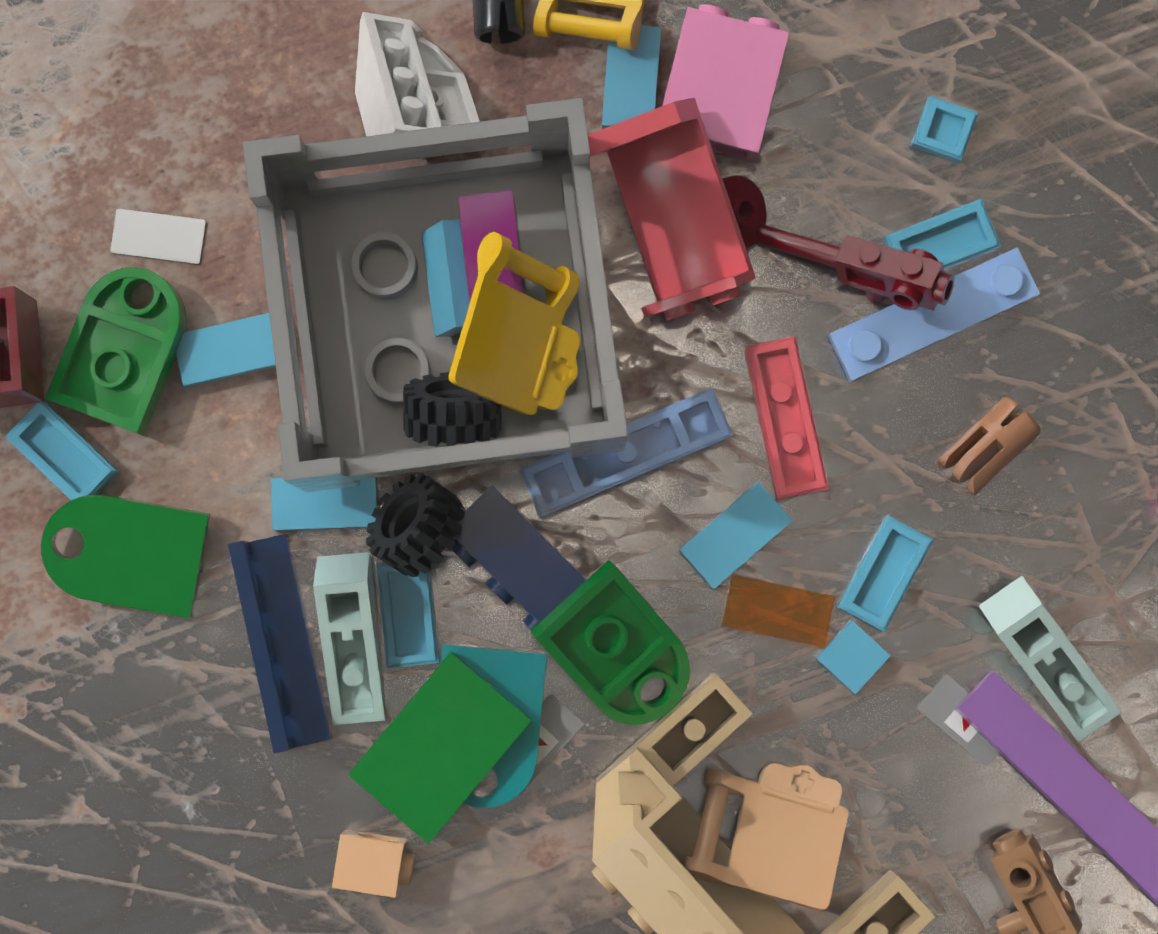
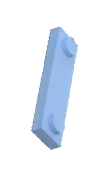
(901, 332)
(649, 445)

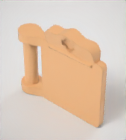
(783, 837)

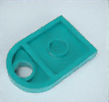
(522, 681)

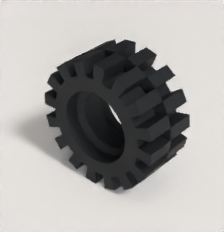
(448, 413)
(415, 525)

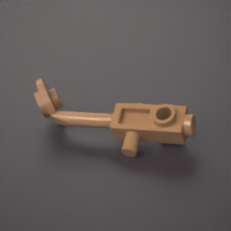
(1037, 894)

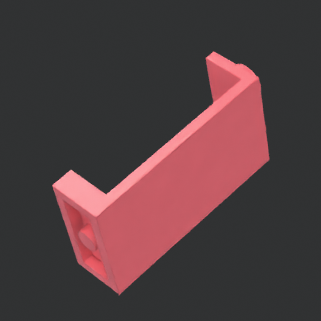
(677, 207)

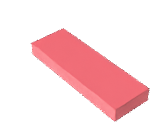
(785, 418)

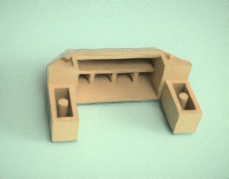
(650, 828)

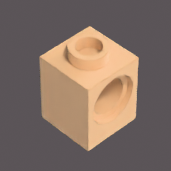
(372, 863)

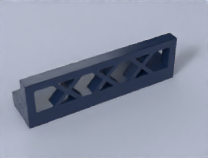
(280, 642)

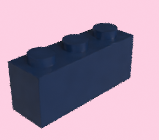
(515, 556)

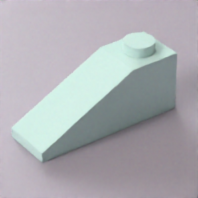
(350, 637)
(1049, 658)

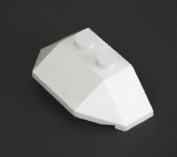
(407, 79)

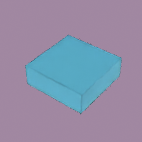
(944, 129)
(852, 657)

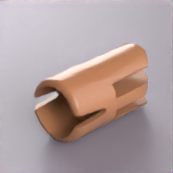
(990, 444)

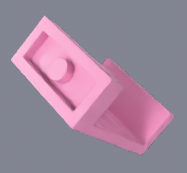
(731, 74)

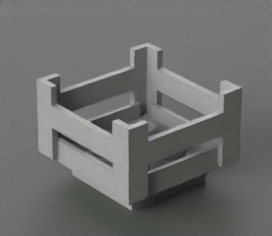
(368, 297)

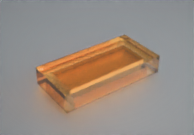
(778, 611)

